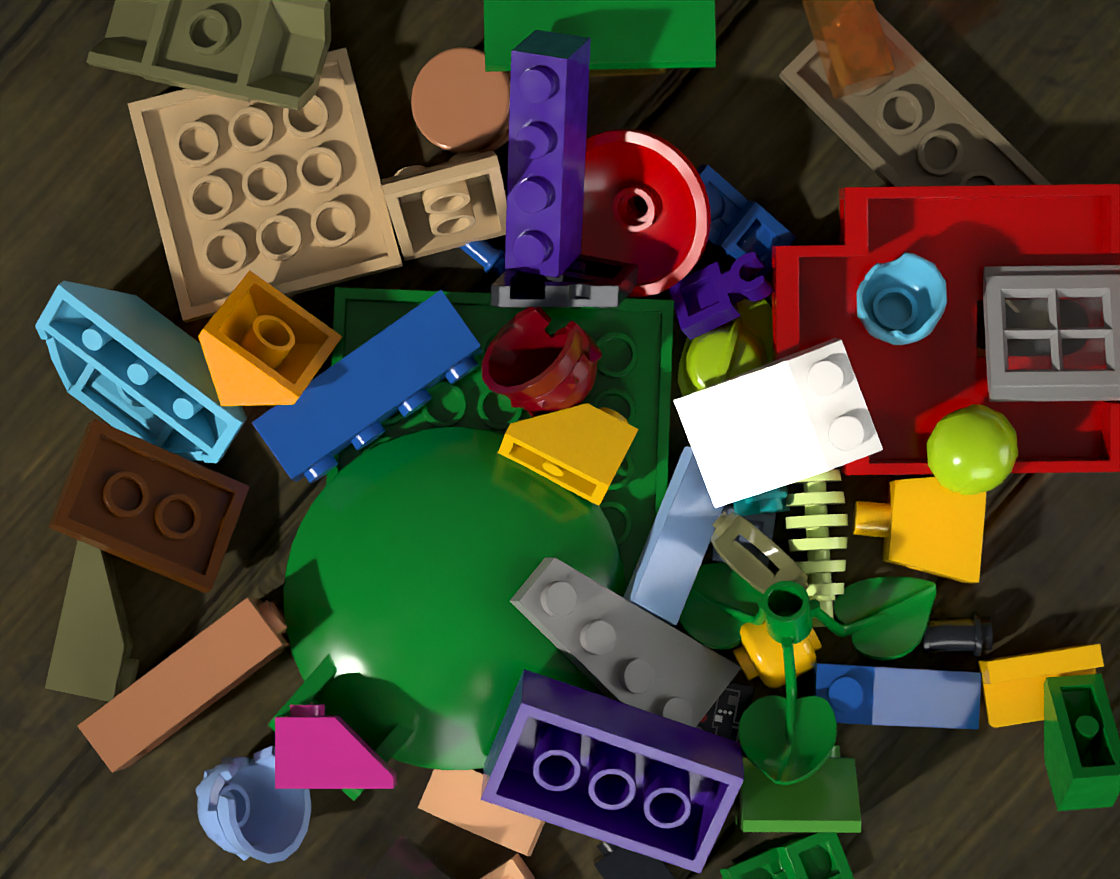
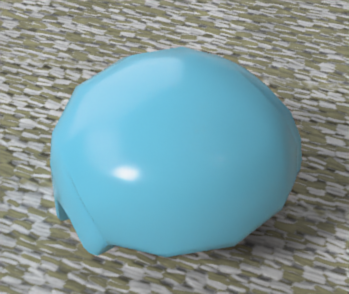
(901, 299)

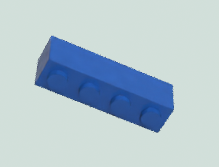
(369, 387)

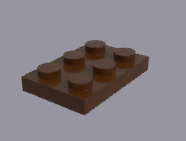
(149, 506)

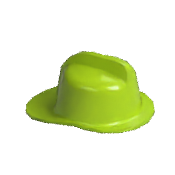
(728, 349)

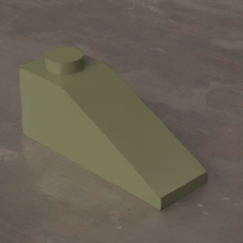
(93, 632)

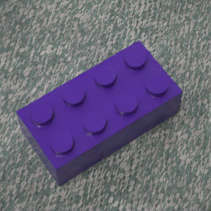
(612, 771)

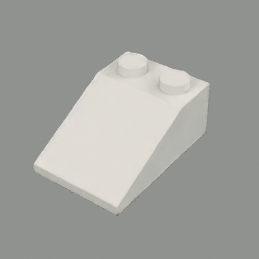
(778, 423)

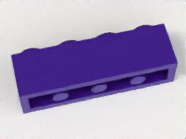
(546, 152)

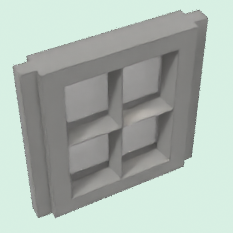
(1052, 332)

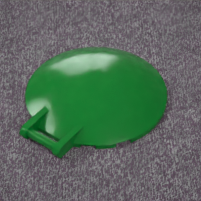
(410, 586)

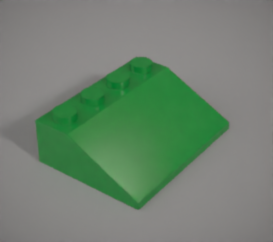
(621, 31)

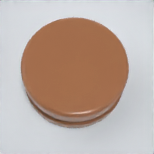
(461, 103)

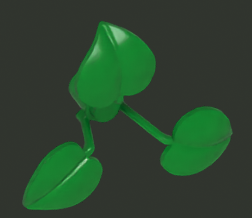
(789, 734)

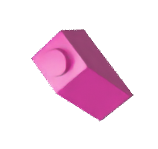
(325, 753)

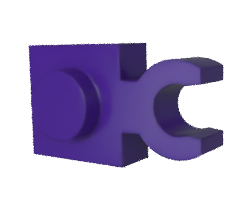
(711, 294)

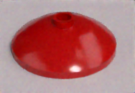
(678, 218)

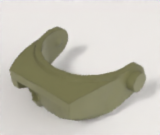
(745, 562)

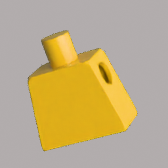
(927, 528)

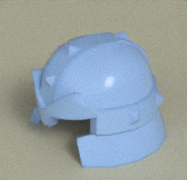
(246, 811)

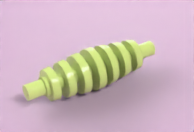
(817, 537)

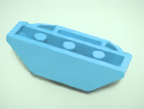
(137, 371)

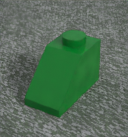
(1080, 743)

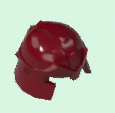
(539, 368)

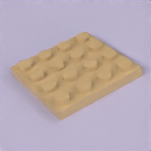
(264, 190)

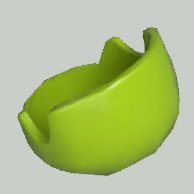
(972, 450)

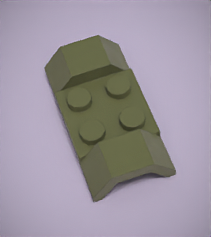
(222, 47)

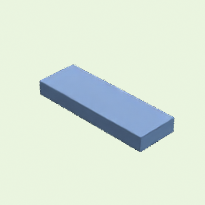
(675, 544)

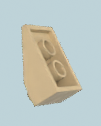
(447, 204)

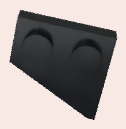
(584, 283)

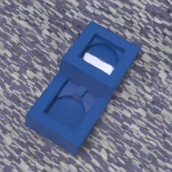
(741, 224)

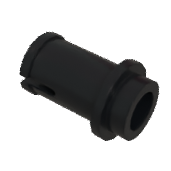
(958, 634)

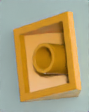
(263, 346)

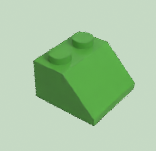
(817, 804)

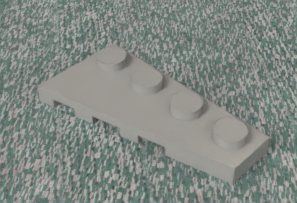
(623, 646)

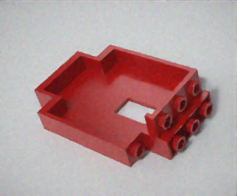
(923, 381)

